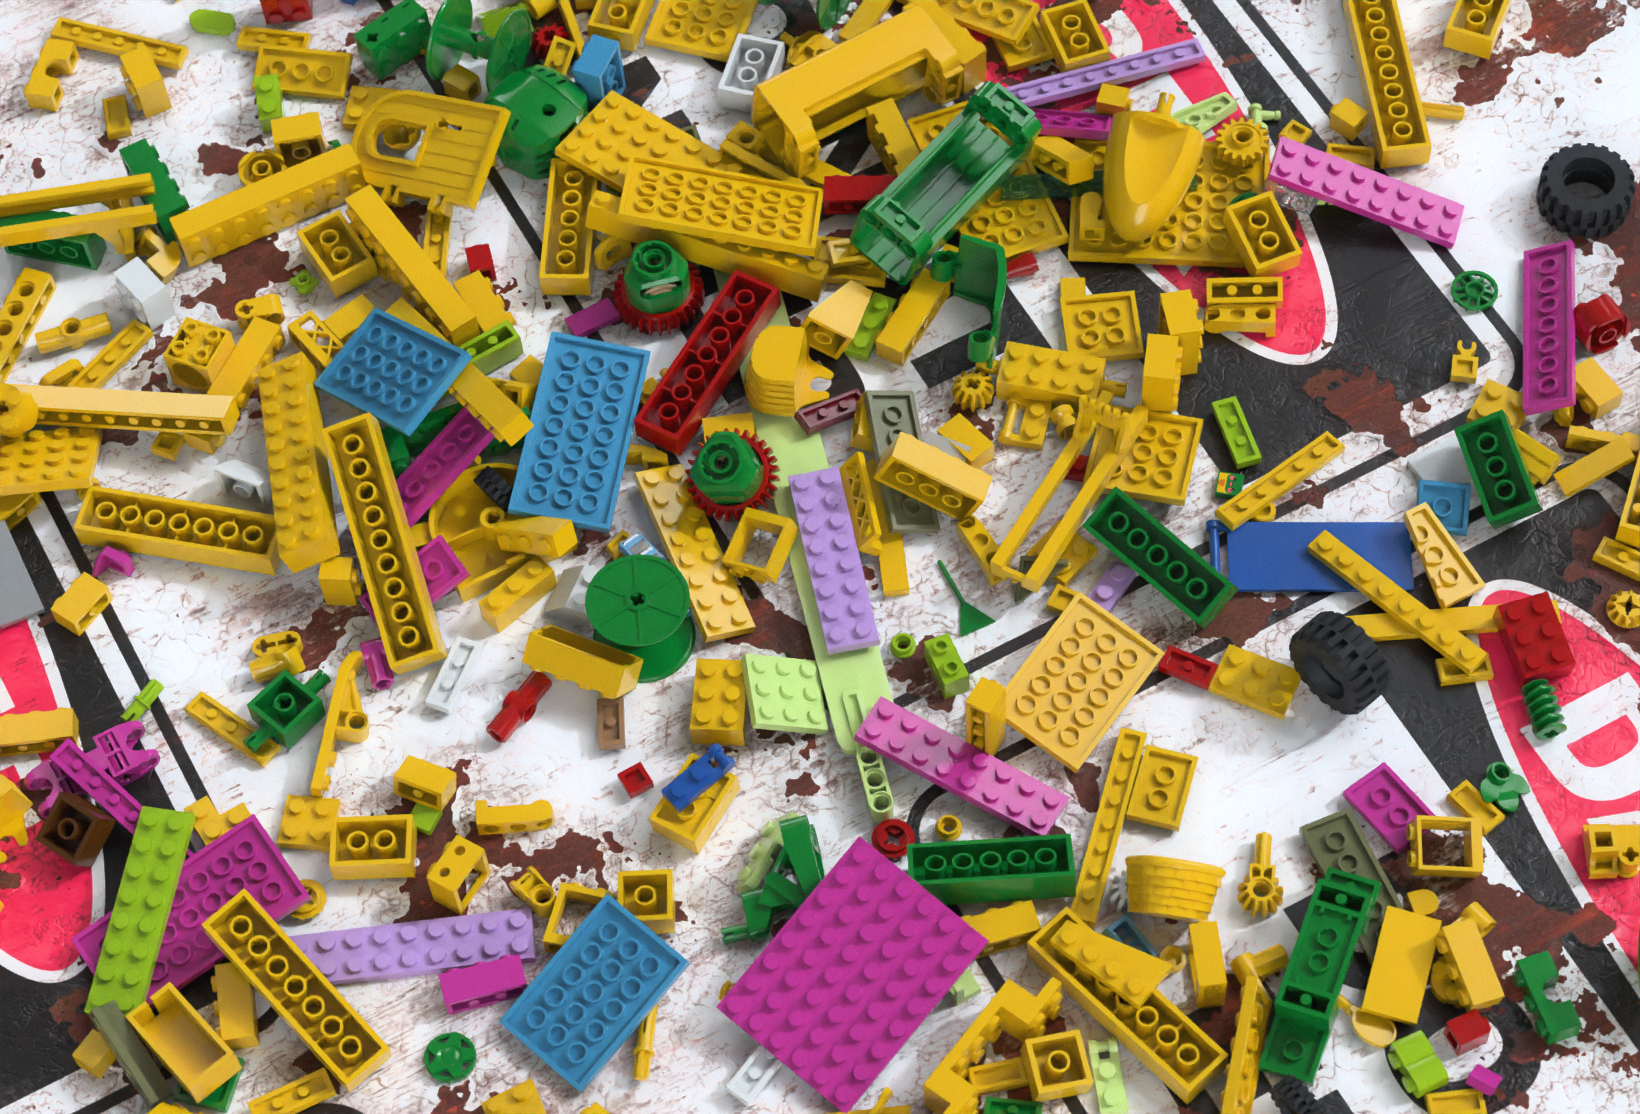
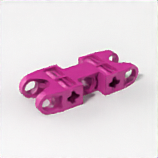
(122, 739)

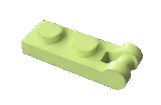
(1108, 1077)

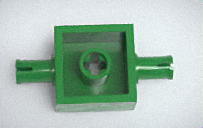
(286, 709)

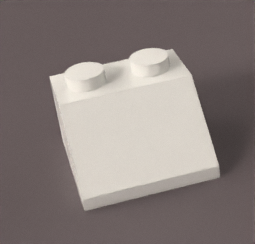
(245, 484)
(568, 597)

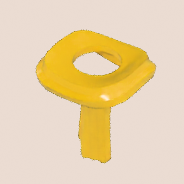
(618, 247)

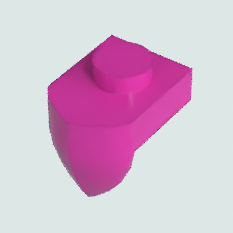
(116, 560)

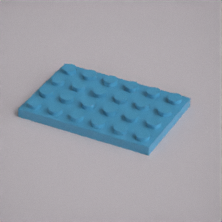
(392, 371)
(594, 993)

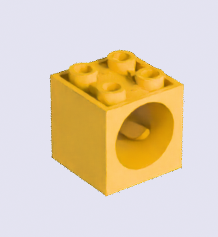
(198, 354)

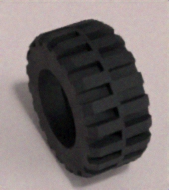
(1592, 166)
(1339, 662)

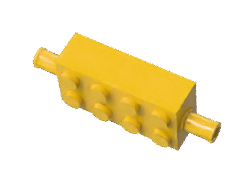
(620, 21)
(1050, 375)

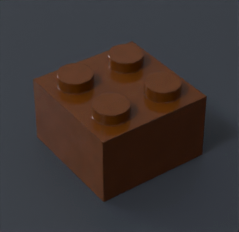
(75, 829)

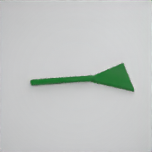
(970, 617)

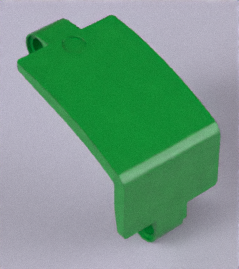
(980, 280)

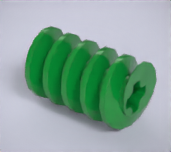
(1543, 709)

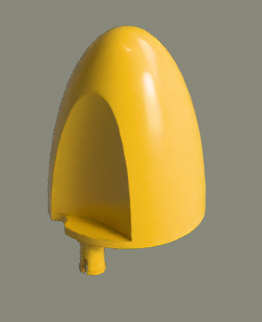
(1148, 168)

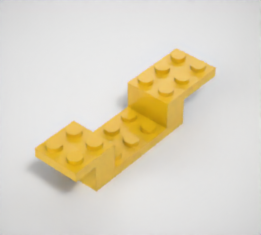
(1009, 1009)

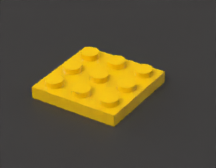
(1103, 325)

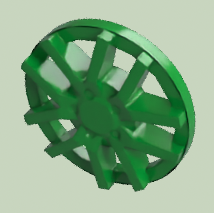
(1474, 291)

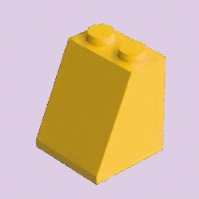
(836, 320)

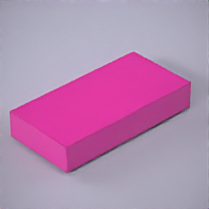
(592, 318)

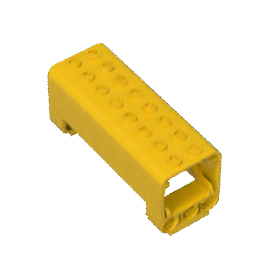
(839, 83)

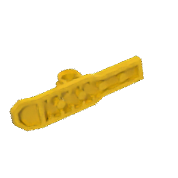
(343, 713)

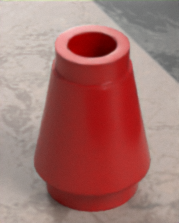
(1022, 266)

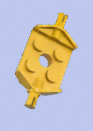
(805, 46)

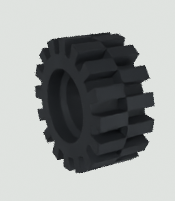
(494, 487)
(1294, 1097)

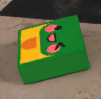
(1228, 485)

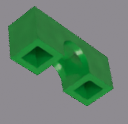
(1552, 1019)

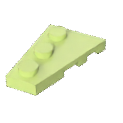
(1207, 112)
(760, 854)

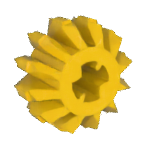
(972, 390)

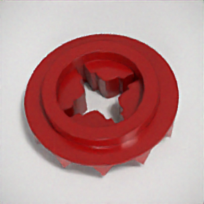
(896, 828)

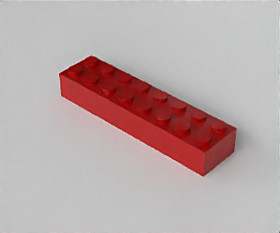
(707, 362)

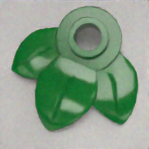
(1503, 788)

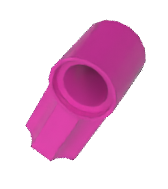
(377, 663)

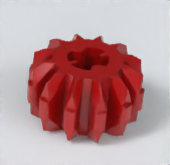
(543, 38)

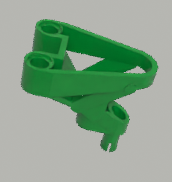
(780, 894)

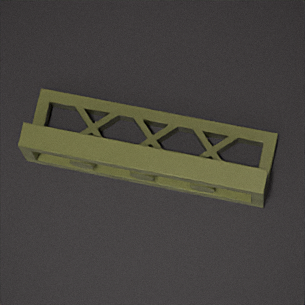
(131, 1054)

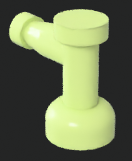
(1257, 114)

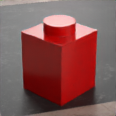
(480, 259)
(1467, 1032)

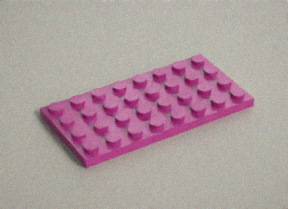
(207, 881)

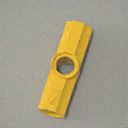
(73, 333)

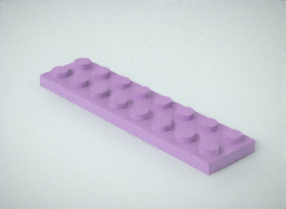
(833, 561)

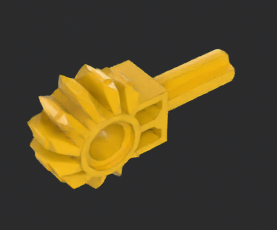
(1261, 879)

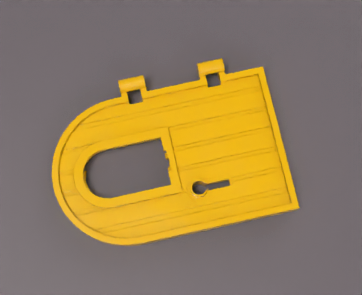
(447, 161)

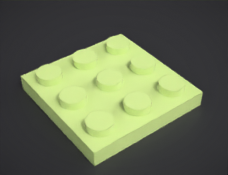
(784, 694)

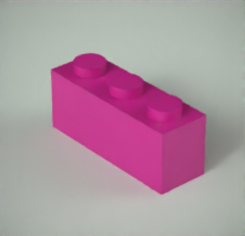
(483, 983)

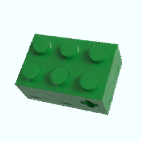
(393, 38)

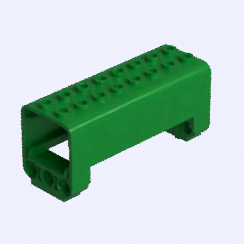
(945, 183)

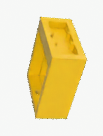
(750, 521)
(1472, 846)
(553, 941)
(1206, 964)

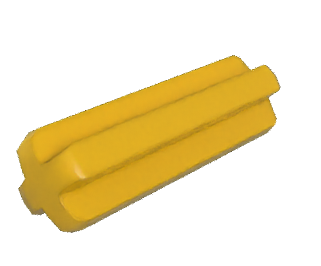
(1443, 111)

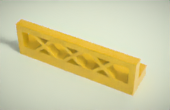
(304, 342)
(861, 504)

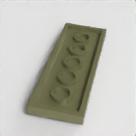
(887, 416)
(1340, 844)

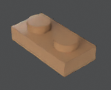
(611, 723)

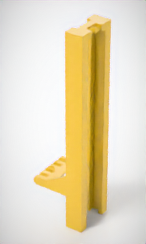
(105, 224)
(1090, 415)

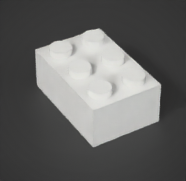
(749, 64)

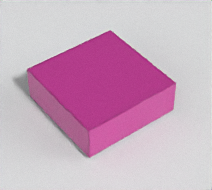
(1483, 1080)

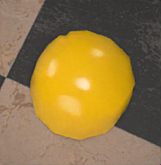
(401, 137)

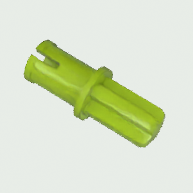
(142, 701)

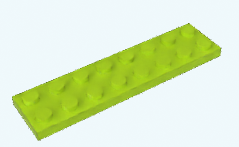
(141, 909)

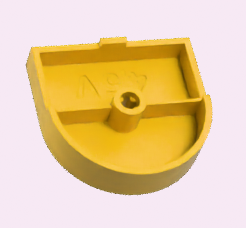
(467, 523)

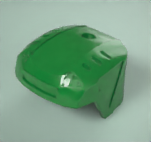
(527, 97)

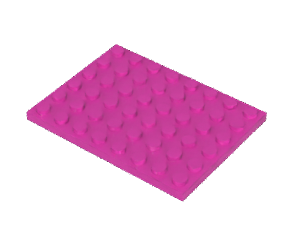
(852, 975)

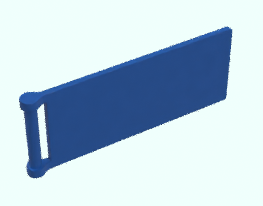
(1277, 558)

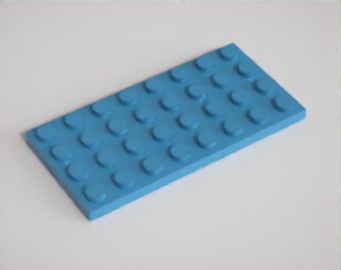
(580, 431)

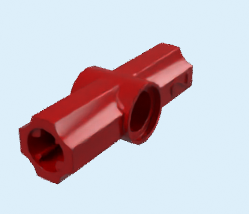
(519, 706)

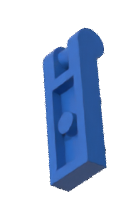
(698, 778)

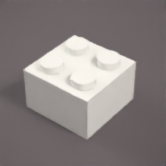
(143, 294)

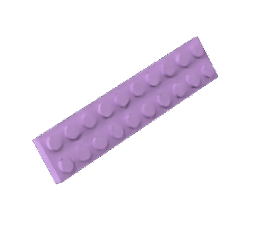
(419, 946)

